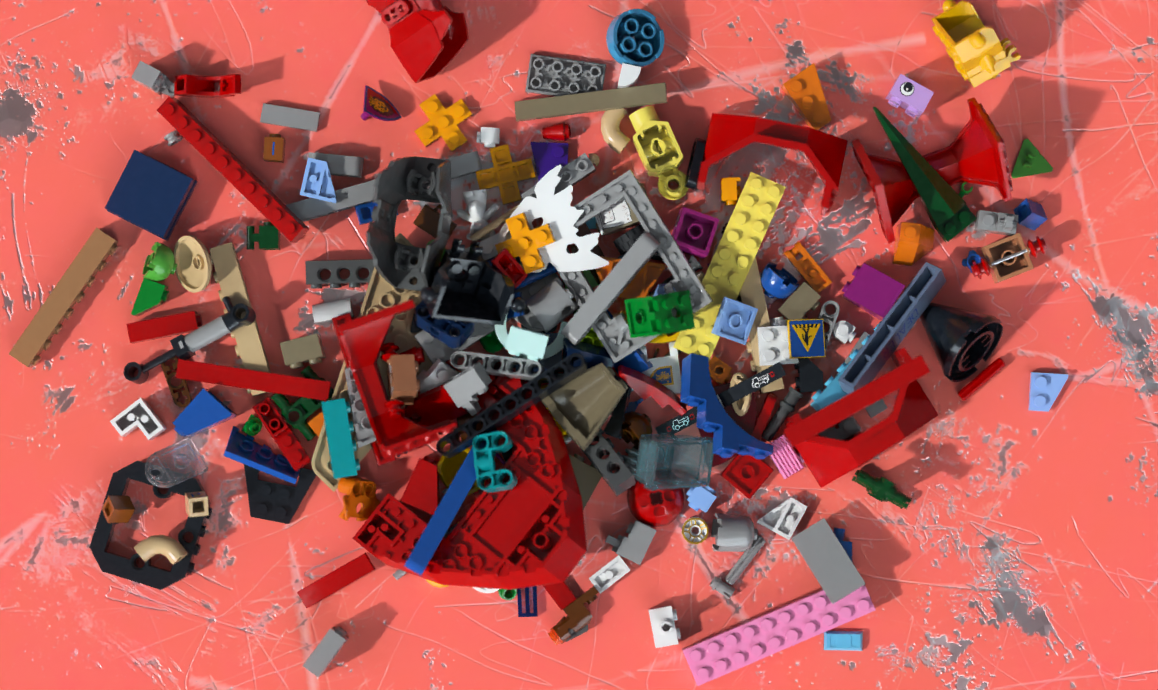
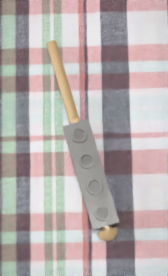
(569, 174)

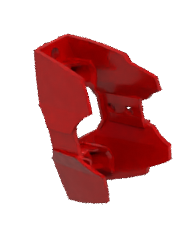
(423, 34)

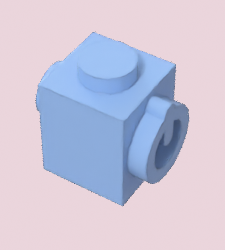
(701, 498)

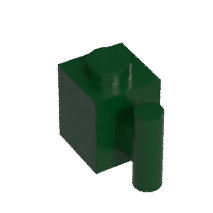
(268, 237)

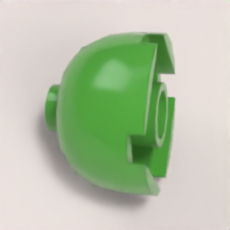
(159, 263)

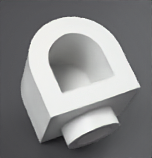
(488, 136)
(844, 331)

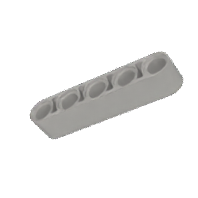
(489, 362)

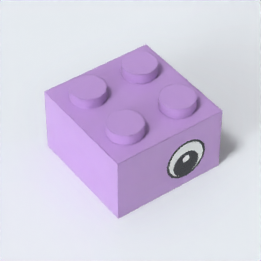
(909, 96)

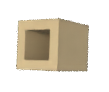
(196, 504)

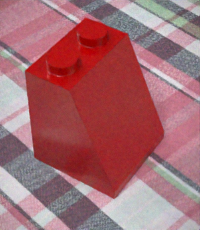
(423, 486)

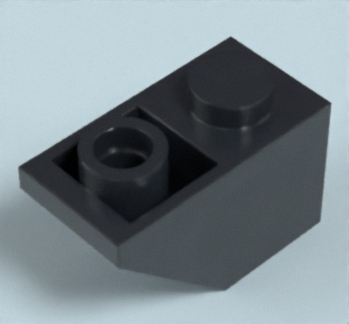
(809, 376)

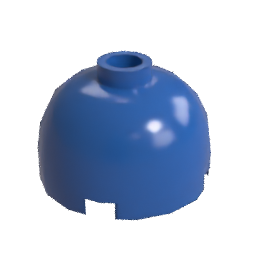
(777, 282)

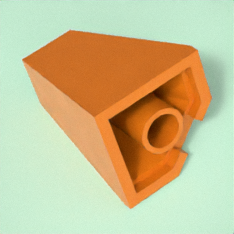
(912, 243)

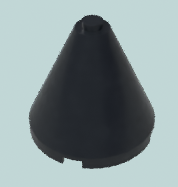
(960, 338)

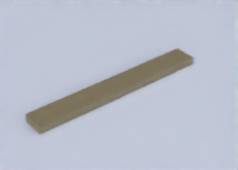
(591, 102)

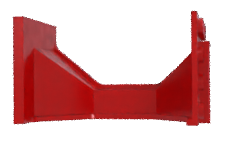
(734, 132)
(973, 157)
(362, 346)
(834, 458)

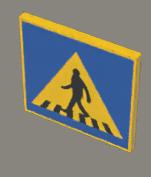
(806, 338)

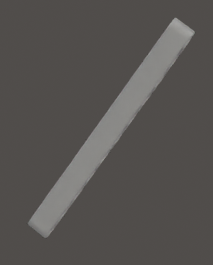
(364, 192)

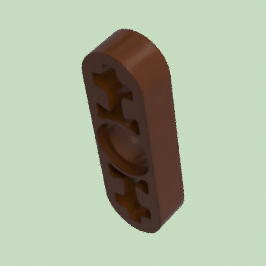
(176, 396)

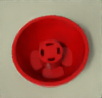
(660, 514)

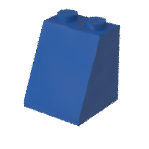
(202, 414)

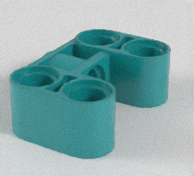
(485, 462)

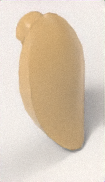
(742, 405)

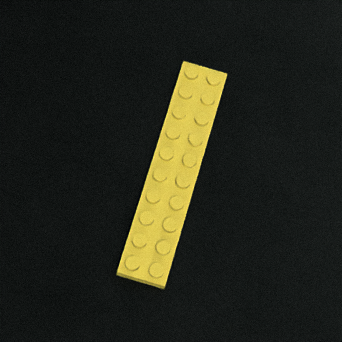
(732, 259)

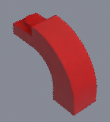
(207, 86)

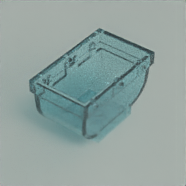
(674, 461)

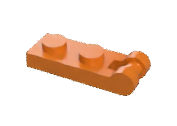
(808, 268)

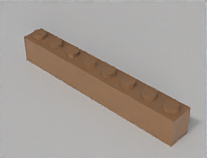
(63, 298)

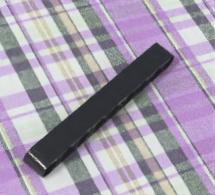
(521, 404)

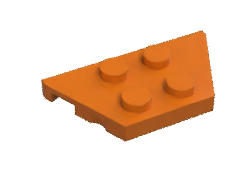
(641, 282)

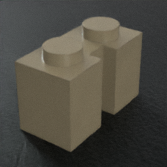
(800, 303)

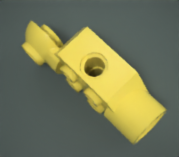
(658, 151)

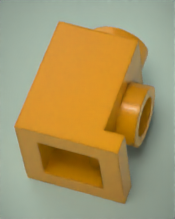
(730, 190)

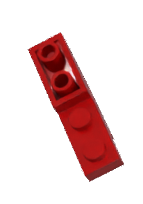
(282, 433)

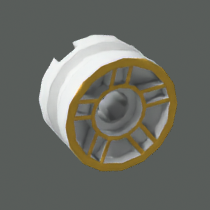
(695, 522)

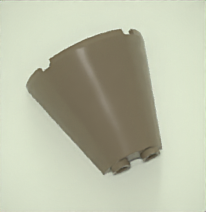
(586, 403)

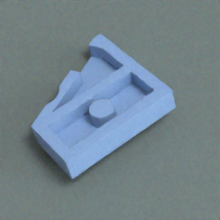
(318, 181)
(1044, 390)

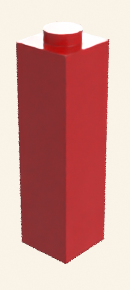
(164, 326)

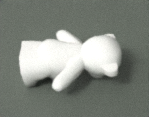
(477, 211)

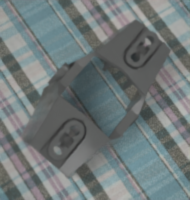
(408, 180)

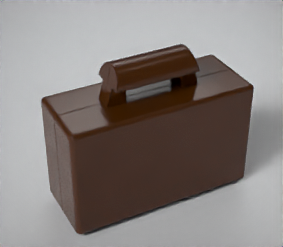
(429, 220)

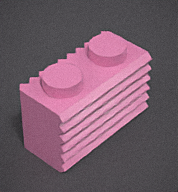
(785, 457)

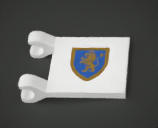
(665, 369)

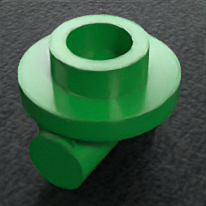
(252, 425)

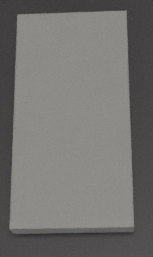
(563, 76)
(828, 561)

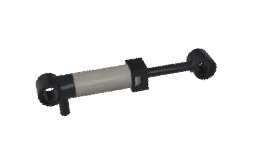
(187, 345)

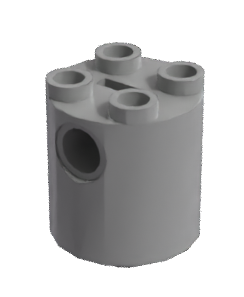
(549, 306)

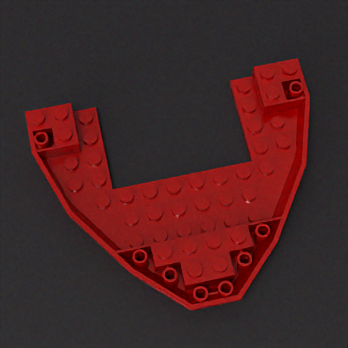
(507, 536)

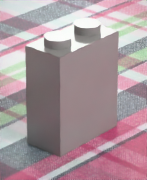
(326, 651)

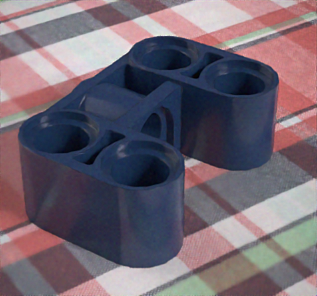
(443, 328)

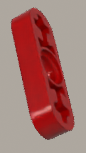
(764, 415)

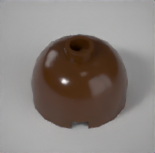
(635, 426)

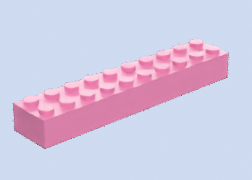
(773, 633)

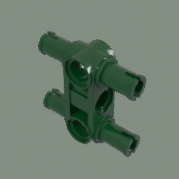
(303, 406)
(881, 489)

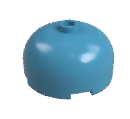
(635, 38)

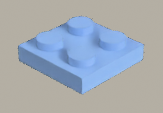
(734, 320)

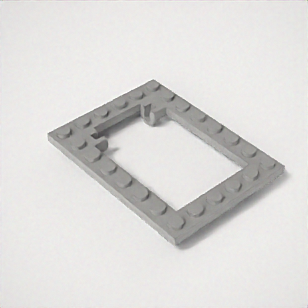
(615, 332)

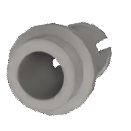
(720, 586)

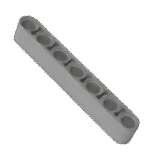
(611, 288)

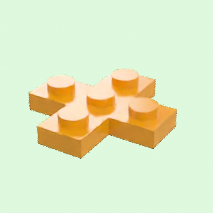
(443, 123)
(505, 174)
(526, 242)

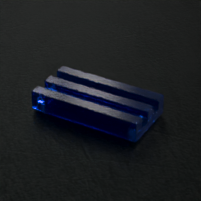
(527, 614)

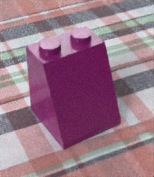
(872, 291)

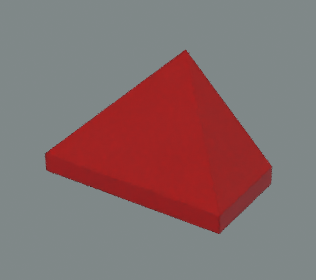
(509, 266)

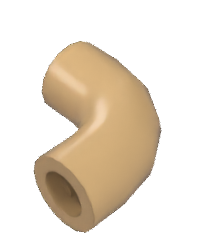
(611, 129)
(161, 545)

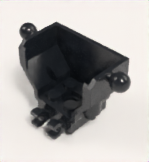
(470, 288)

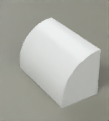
(628, 76)
(325, 311)

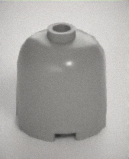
(733, 533)

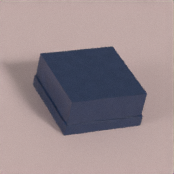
(151, 195)

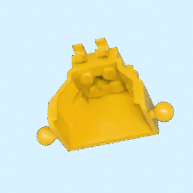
(971, 44)

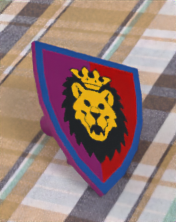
(378, 106)

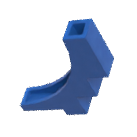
(711, 416)

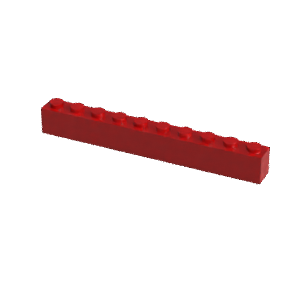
(233, 169)

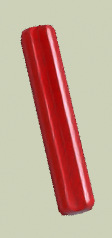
(981, 379)

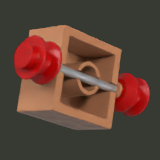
(1008, 257)
(401, 379)

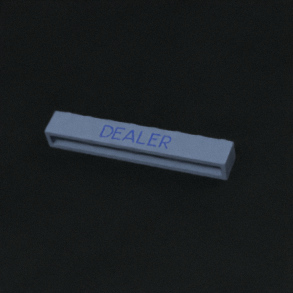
(893, 328)

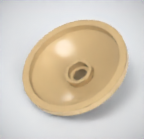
(192, 263)

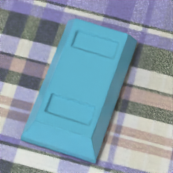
(843, 640)

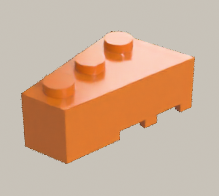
(808, 97)

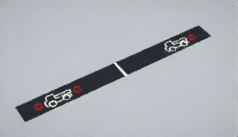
(726, 398)

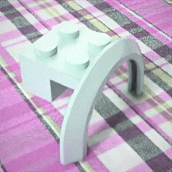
(529, 343)

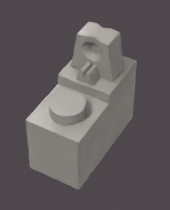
(153, 79)
(996, 223)
(467, 385)
(636, 544)

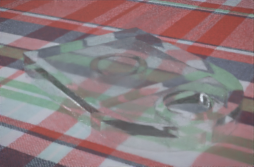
(175, 463)

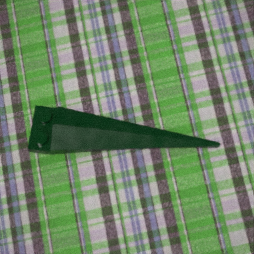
(944, 206)

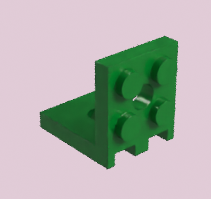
(657, 314)

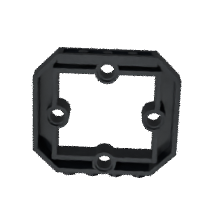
(127, 567)

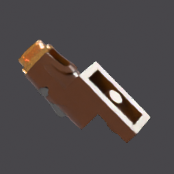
(577, 619)

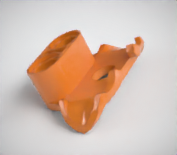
(357, 491)

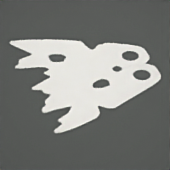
(561, 217)

